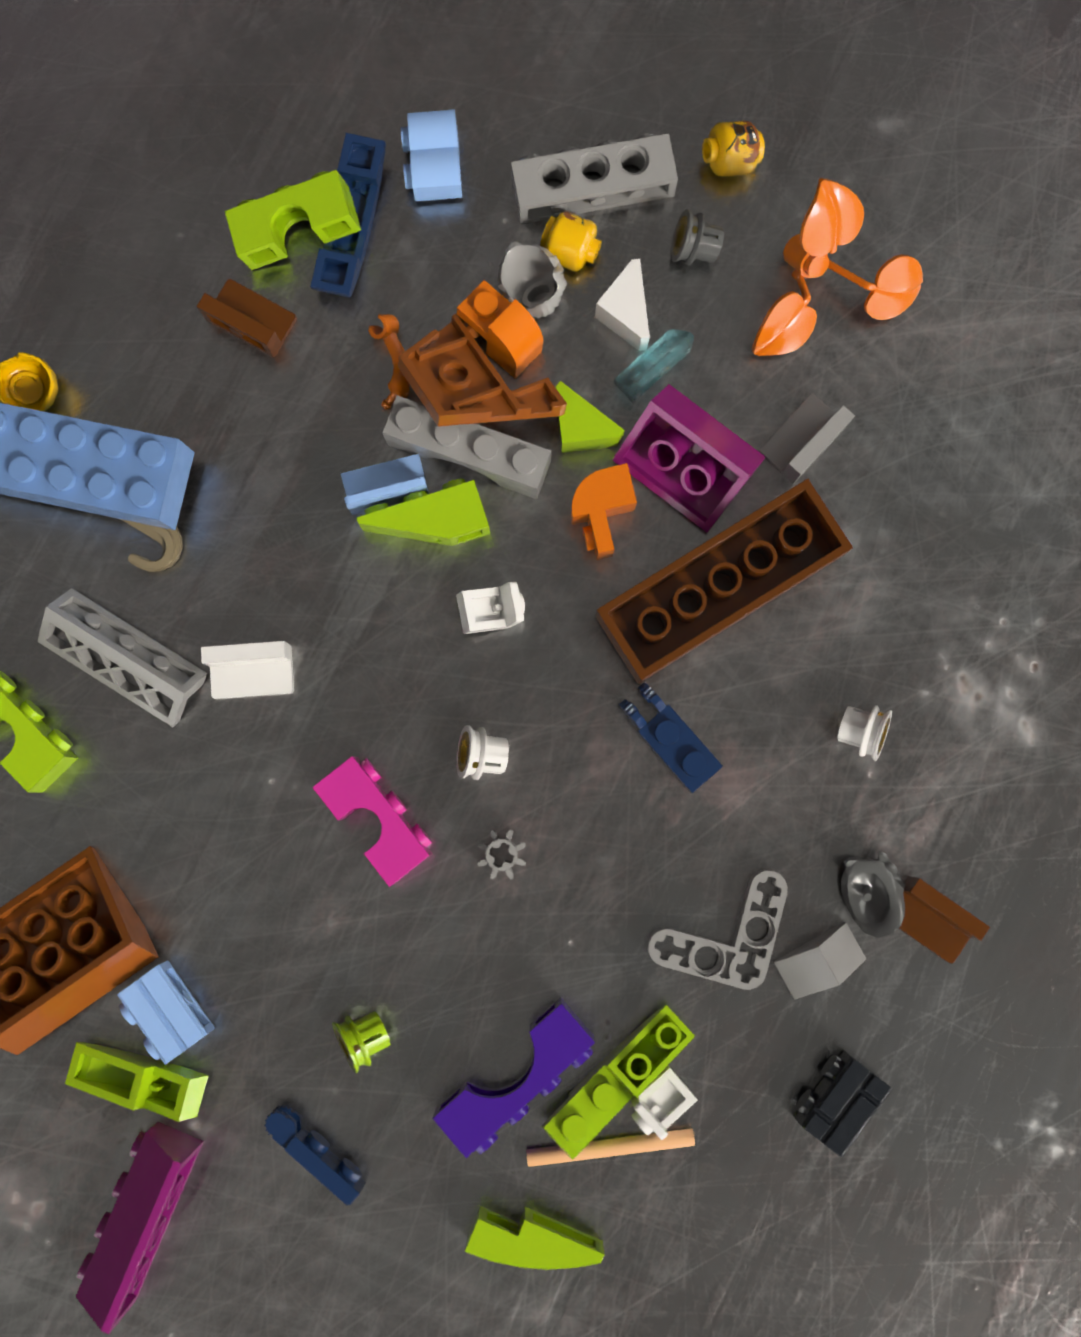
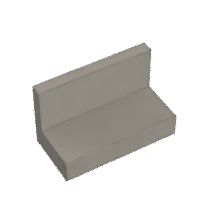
(804, 437)

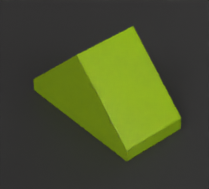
(584, 425)

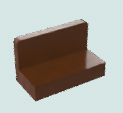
(248, 316)
(938, 921)

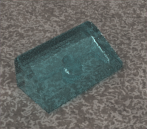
(654, 363)

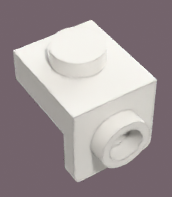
(491, 608)
(662, 1103)

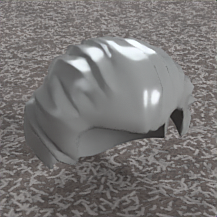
(532, 278)

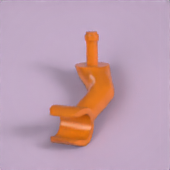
(398, 384)

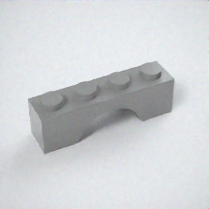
(498, 456)

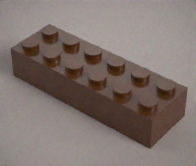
(723, 581)

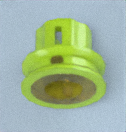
(361, 1038)

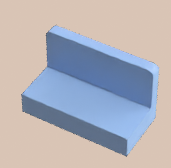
(383, 483)

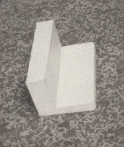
(249, 669)

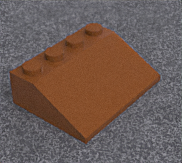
(65, 948)

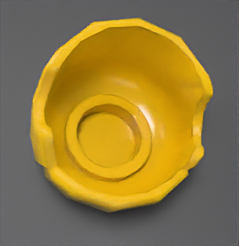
(27, 382)

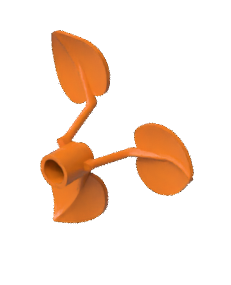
(832, 221)

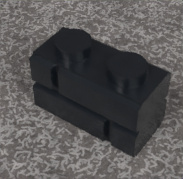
(841, 1102)

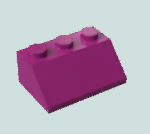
(688, 457)

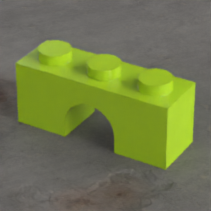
(262, 223)
(38, 751)

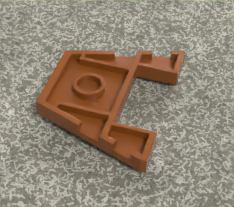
(464, 387)

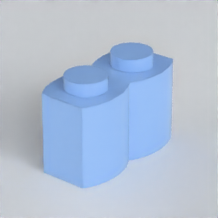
(433, 155)

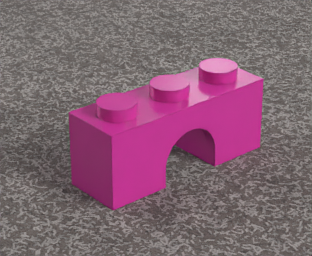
(356, 787)

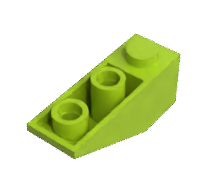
(439, 517)

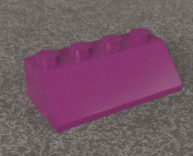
(136, 1224)

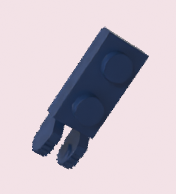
(673, 741)
(312, 1153)

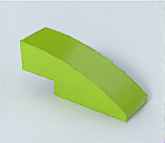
(136, 1081)
(532, 1242)

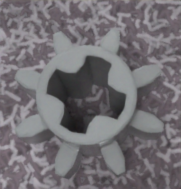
(490, 858)

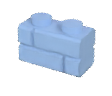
(164, 1012)

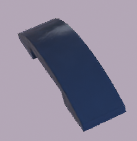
(342, 259)

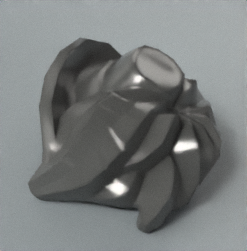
(874, 894)

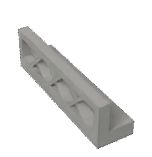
(120, 649)

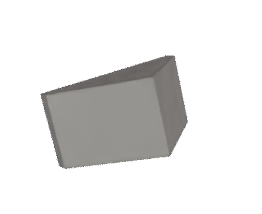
(820, 962)

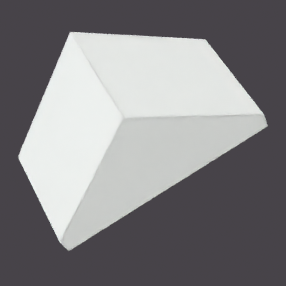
(624, 307)

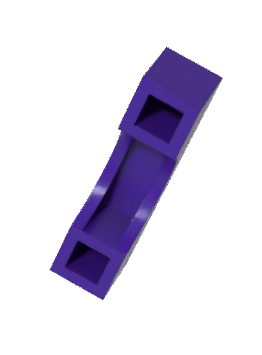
(477, 1112)

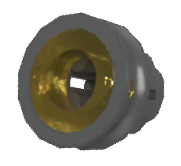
(696, 239)

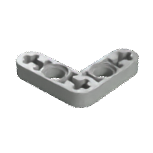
(730, 955)

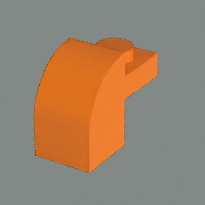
(507, 326)
(598, 497)

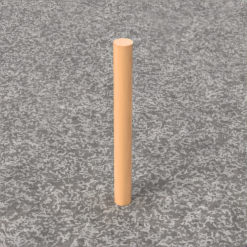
(613, 1147)

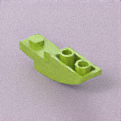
(617, 1080)

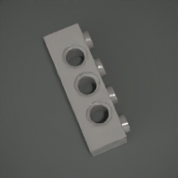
(581, 195)

